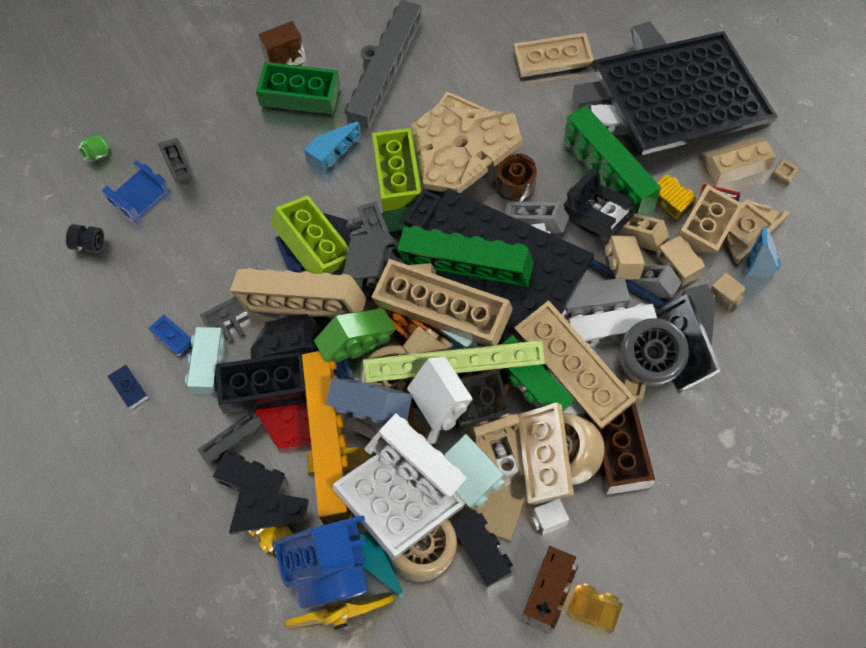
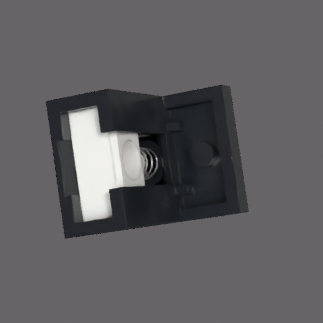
(598, 206)

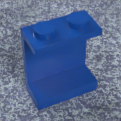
(137, 193)

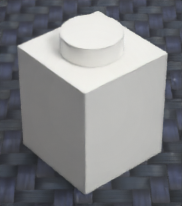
(550, 517)

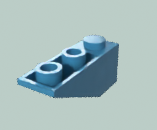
(329, 146)

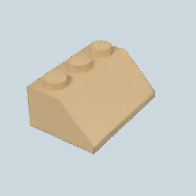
(738, 160)
(710, 220)

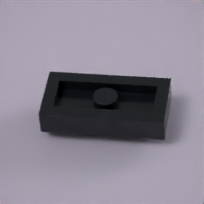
(422, 209)

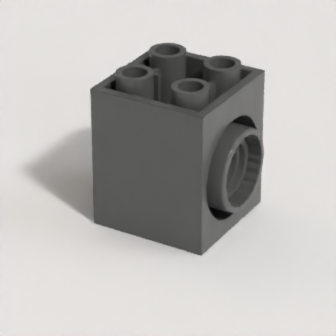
(368, 258)

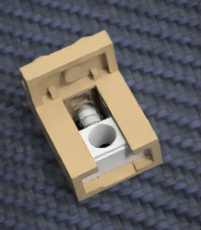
(495, 433)

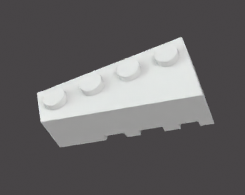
(416, 459)

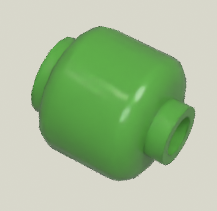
(94, 148)

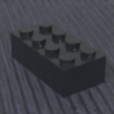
(260, 382)

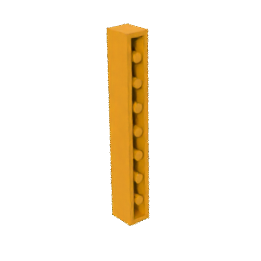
(326, 438)

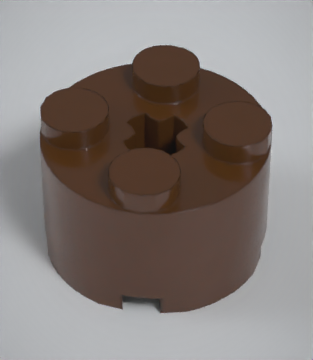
(516, 177)

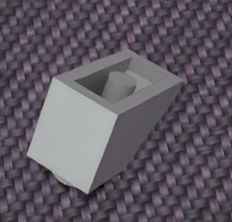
(659, 281)

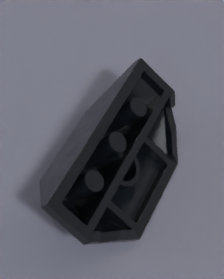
(287, 336)

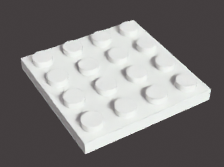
(392, 507)

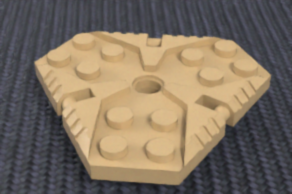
(456, 140)

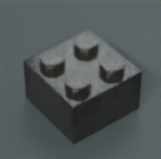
(488, 398)

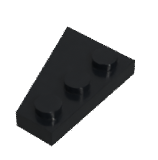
(265, 510)

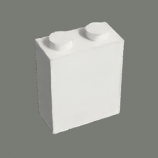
(439, 393)

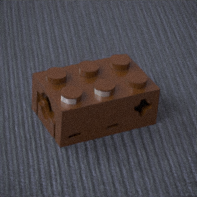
(550, 590)

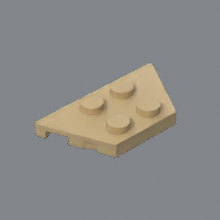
(748, 226)

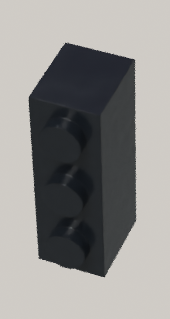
(238, 473)
(482, 547)

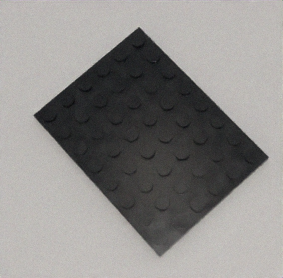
(683, 92)
(556, 262)

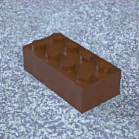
(626, 456)

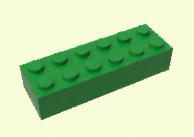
(616, 166)
(467, 256)

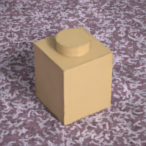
(728, 291)

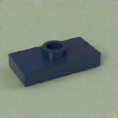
(128, 387)

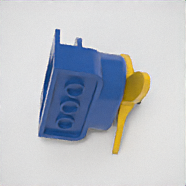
(326, 569)

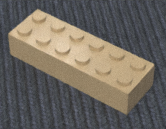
(297, 292)
(442, 303)

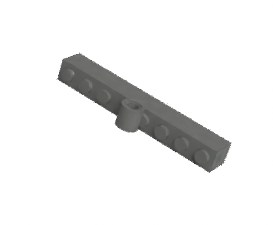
(382, 63)

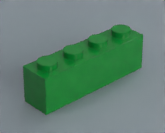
(537, 384)

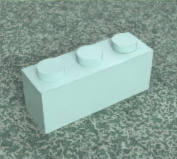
(206, 352)

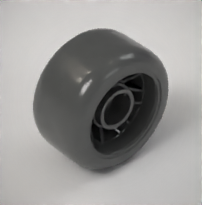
(667, 342)

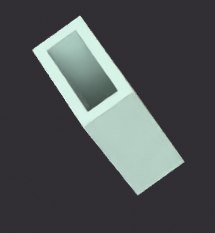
(480, 472)

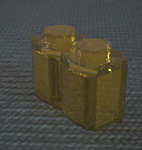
(594, 609)

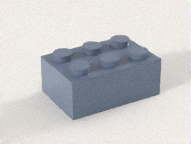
(368, 400)

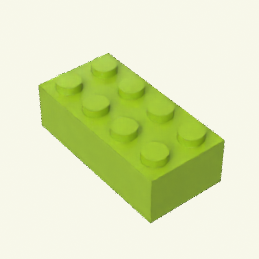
(396, 168)
(310, 236)

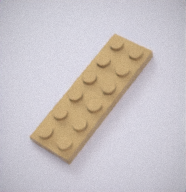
(576, 365)

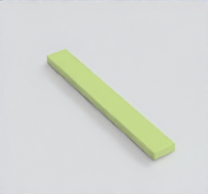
(460, 359)

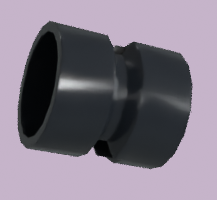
(83, 238)

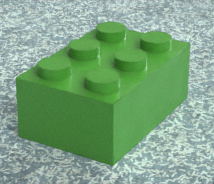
(354, 335)

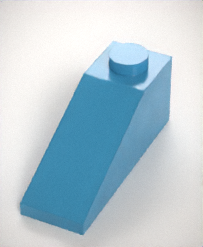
(762, 258)

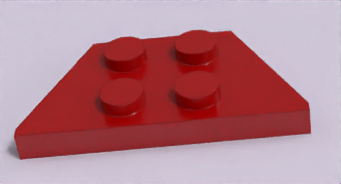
(287, 426)

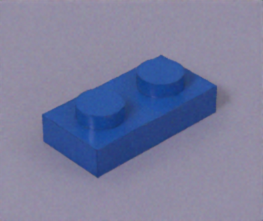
(170, 335)

